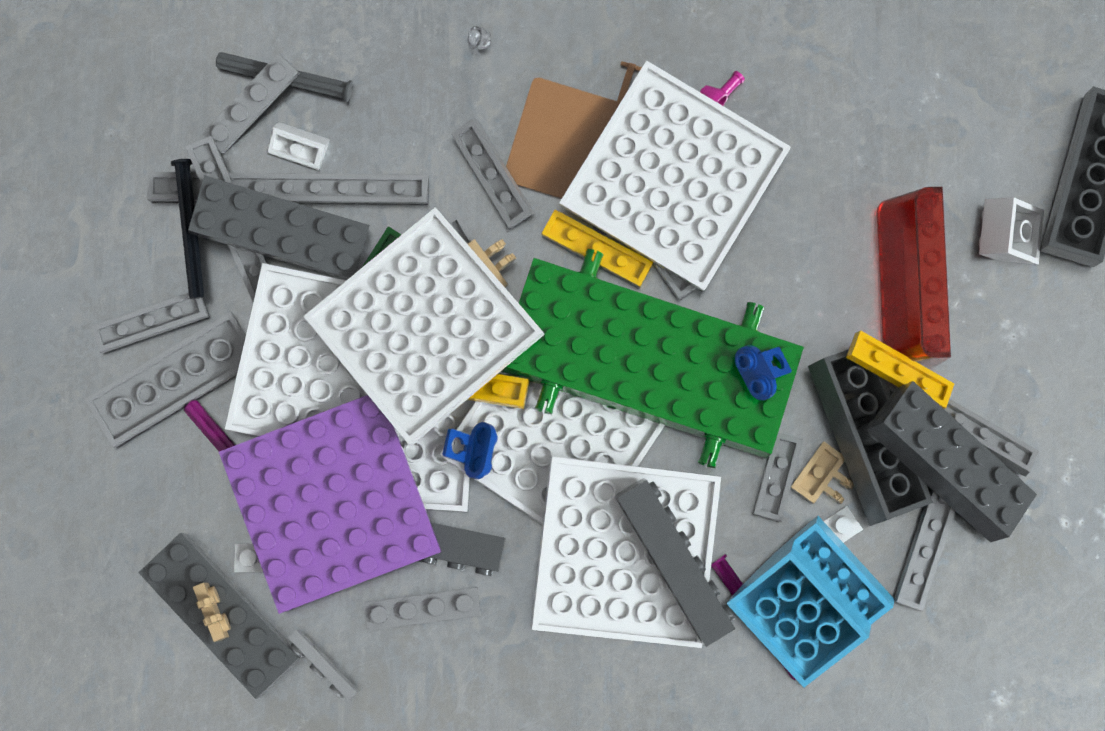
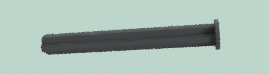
(303, 80)

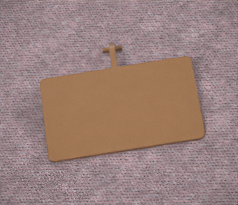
(559, 133)

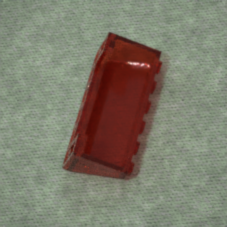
(913, 275)

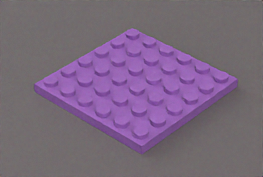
(329, 502)

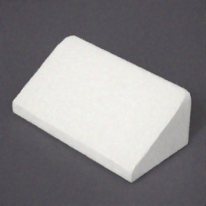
(297, 145)

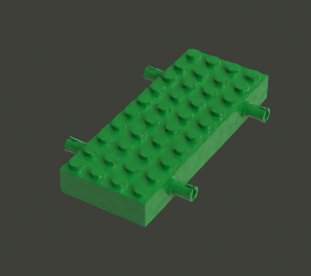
(649, 358)

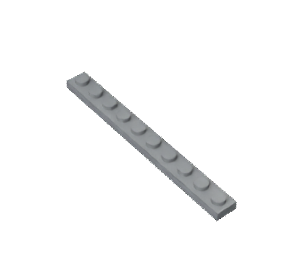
(309, 187)

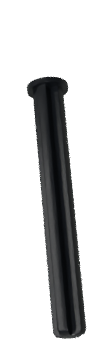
(190, 241)

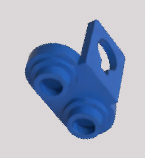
(759, 371)
(476, 451)

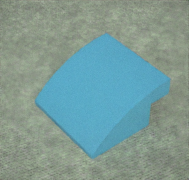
(811, 602)

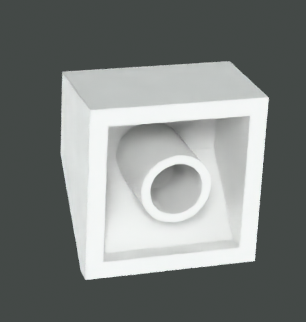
(1011, 231)

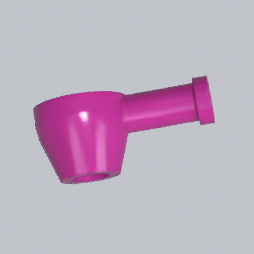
(721, 95)

